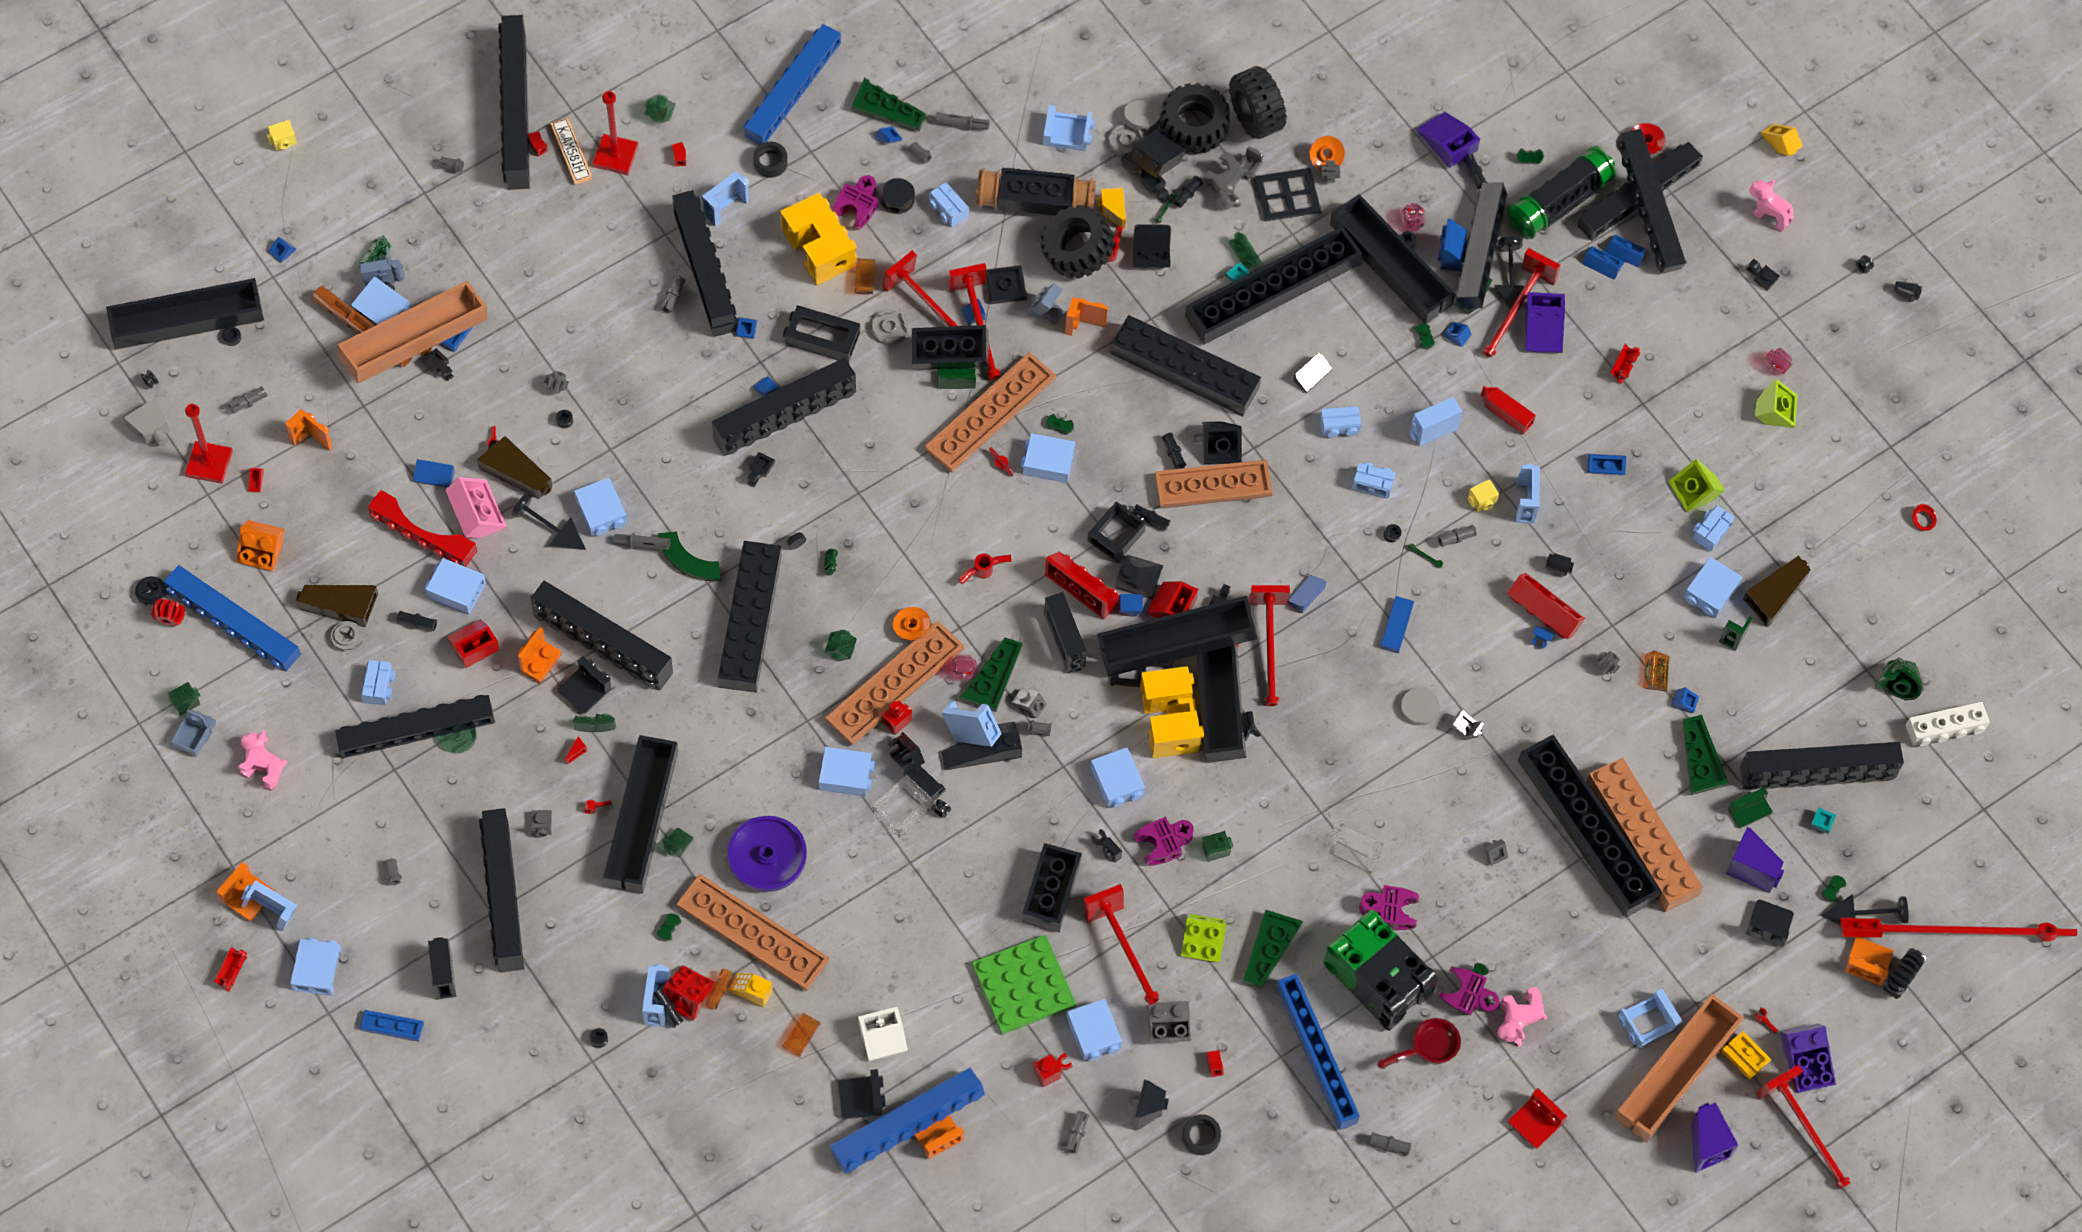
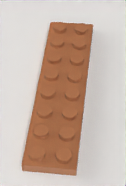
(990, 412)
(894, 683)
(753, 932)

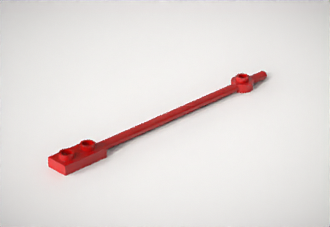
(1874, 929)

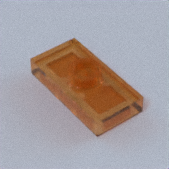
(864, 276)
(801, 1034)

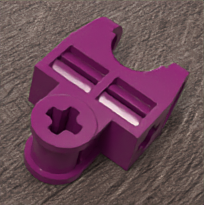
(858, 200)
(1166, 839)
(1381, 902)
(1477, 997)

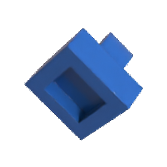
(1542, 634)

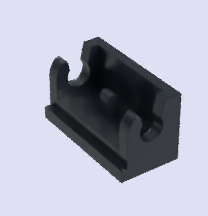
(907, 754)
(926, 782)

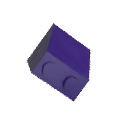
(1756, 863)
(1711, 1137)

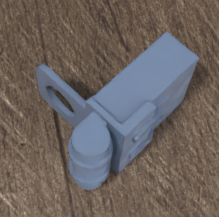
(384, 270)
(1045, 301)
(193, 732)

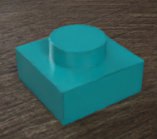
(1236, 272)
(1823, 820)

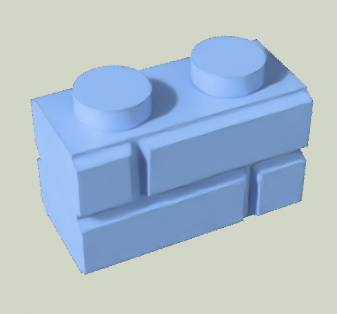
(948, 204)
(1340, 421)
(1374, 479)
(1713, 527)
(377, 682)

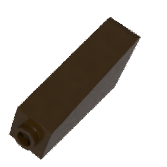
(513, 467)
(1776, 590)
(339, 602)

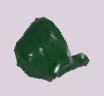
(1901, 679)

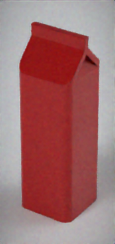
(1507, 409)

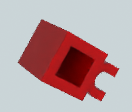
(897, 716)
(1049, 1070)

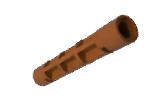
(351, 317)

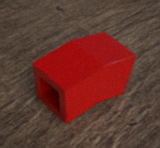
(537, 143)
(679, 154)
(1215, 1063)

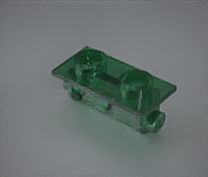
(377, 250)
(1244, 251)

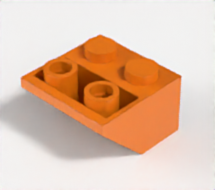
(259, 544)

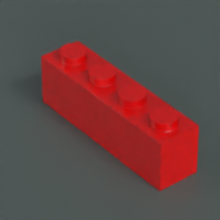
(1546, 606)

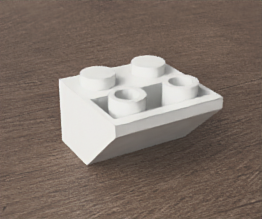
(882, 1033)

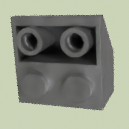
(1169, 1022)

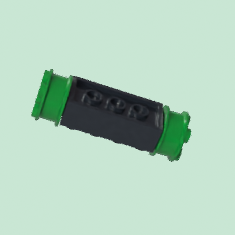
(1562, 193)

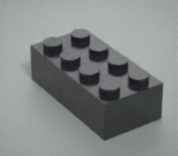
(950, 347)
(1051, 887)

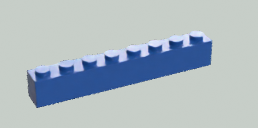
(792, 84)
(232, 618)
(1318, 1052)
(907, 1120)

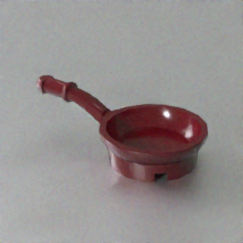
(1434, 1042)

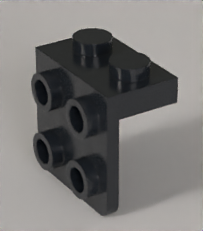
(1151, 246)
(585, 686)
(1770, 923)
(862, 1096)

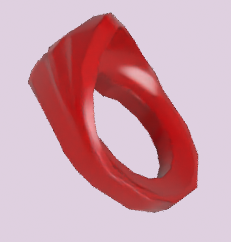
(1928, 510)

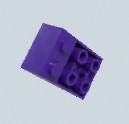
(1449, 138)
(1544, 322)
(1811, 1051)

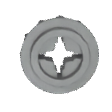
(345, 628)

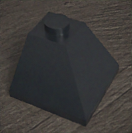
(1221, 442)
(1138, 576)
(1150, 1105)

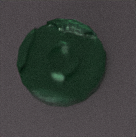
(459, 741)

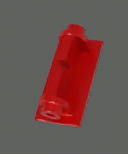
(1624, 363)
(230, 968)

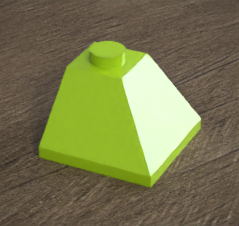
(1777, 405)
(1696, 485)

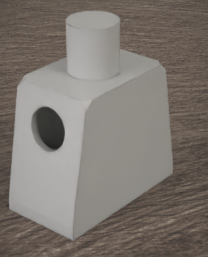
(149, 423)

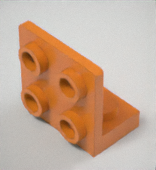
(1086, 312)
(304, 423)
(538, 656)
(233, 888)
(1869, 961)
(940, 1137)

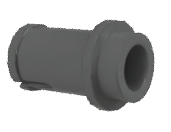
(920, 152)
(452, 164)
(1038, 728)
(393, 876)

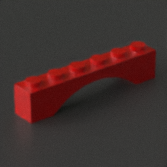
(452, 547)

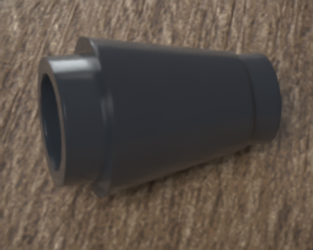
(1909, 290)

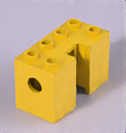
(825, 241)
(1179, 729)

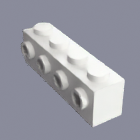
(1947, 724)

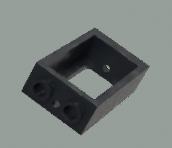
(820, 345)
(1065, 632)

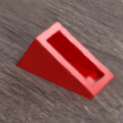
(255, 479)
(576, 750)

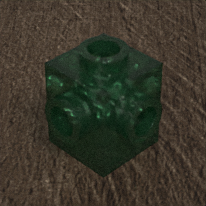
(659, 108)
(840, 645)

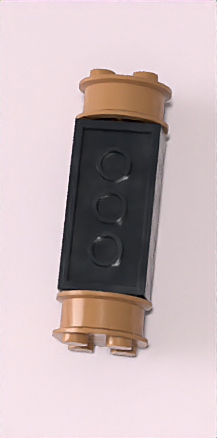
(1033, 191)

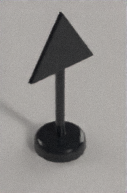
(1510, 292)
(566, 538)
(1846, 909)

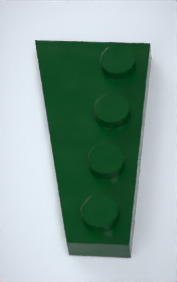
(878, 103)
(994, 676)
(1702, 759)
(1271, 943)

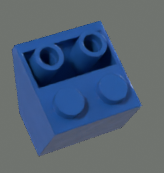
(1452, 246)

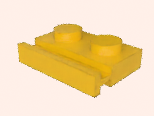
(1746, 1055)

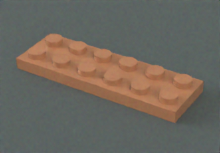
(1213, 483)

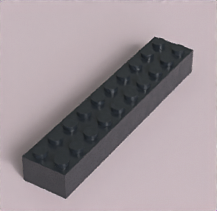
(514, 102)
(1273, 285)
(1589, 826)

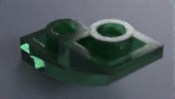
(600, 724)

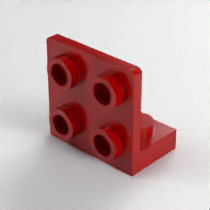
(687, 991)
(1538, 1119)

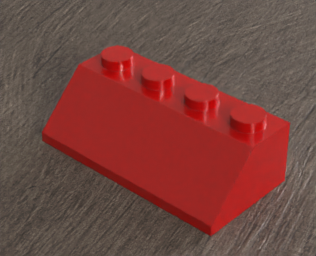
(1081, 584)

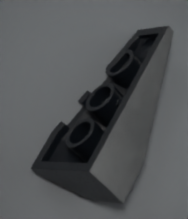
(1005, 748)

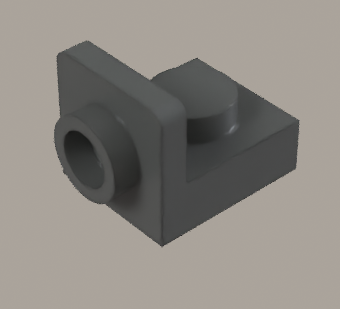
(541, 823)

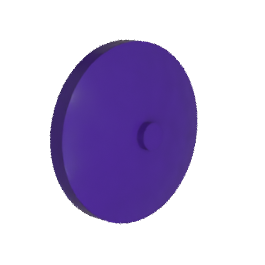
(767, 853)

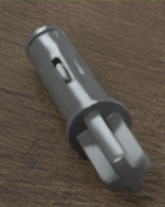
(962, 121)
(641, 541)

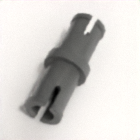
(673, 294)
(247, 399)
(1457, 535)
(1077, 1132)
(1390, 1143)

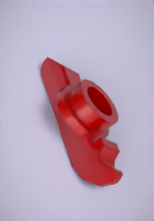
(1001, 461)

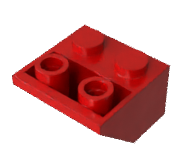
(1172, 599)
(474, 643)

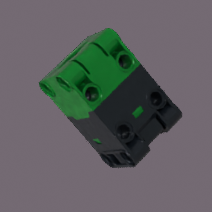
(1380, 969)

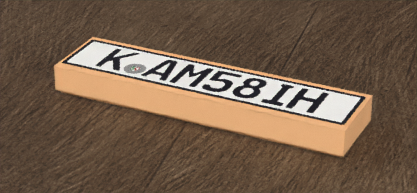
(571, 151)

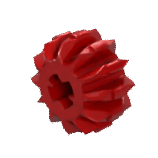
(168, 612)

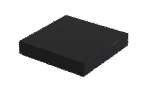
(1006, 284)

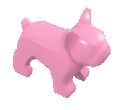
(1771, 204)
(260, 759)
(1520, 1015)

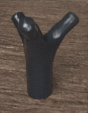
(1250, 725)

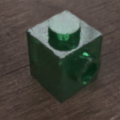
(184, 698)
(1216, 846)

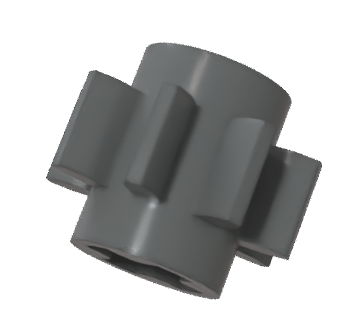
(1330, 171)
(556, 382)
(1608, 662)

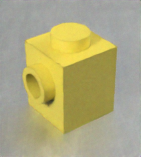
(281, 135)
(1483, 496)

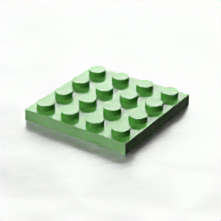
(1024, 984)

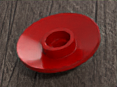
(1653, 135)

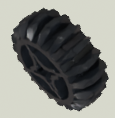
(1904, 973)

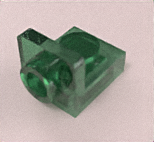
(677, 842)

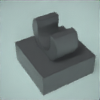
(1496, 852)

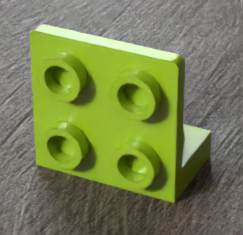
(1203, 937)

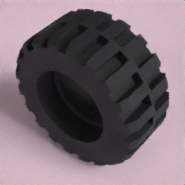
(1198, 99)
(1257, 102)
(1065, 226)

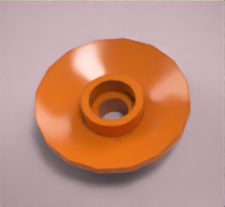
(1329, 143)
(911, 617)

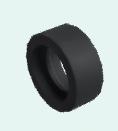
(770, 147)
(1201, 1119)

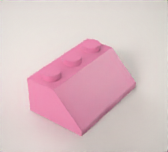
(475, 507)

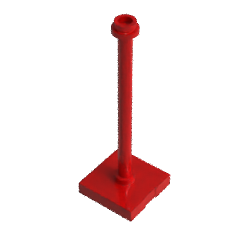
(614, 152)
(1539, 267)
(901, 271)
(967, 278)
(207, 460)
(1269, 596)
(1105, 904)
(1781, 1085)

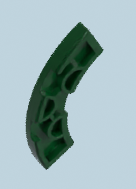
(688, 563)

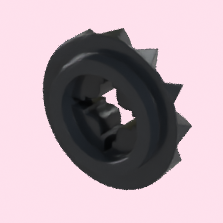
(142, 588)

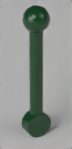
(1158, 219)
(1438, 563)

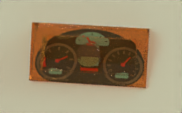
(1656, 671)

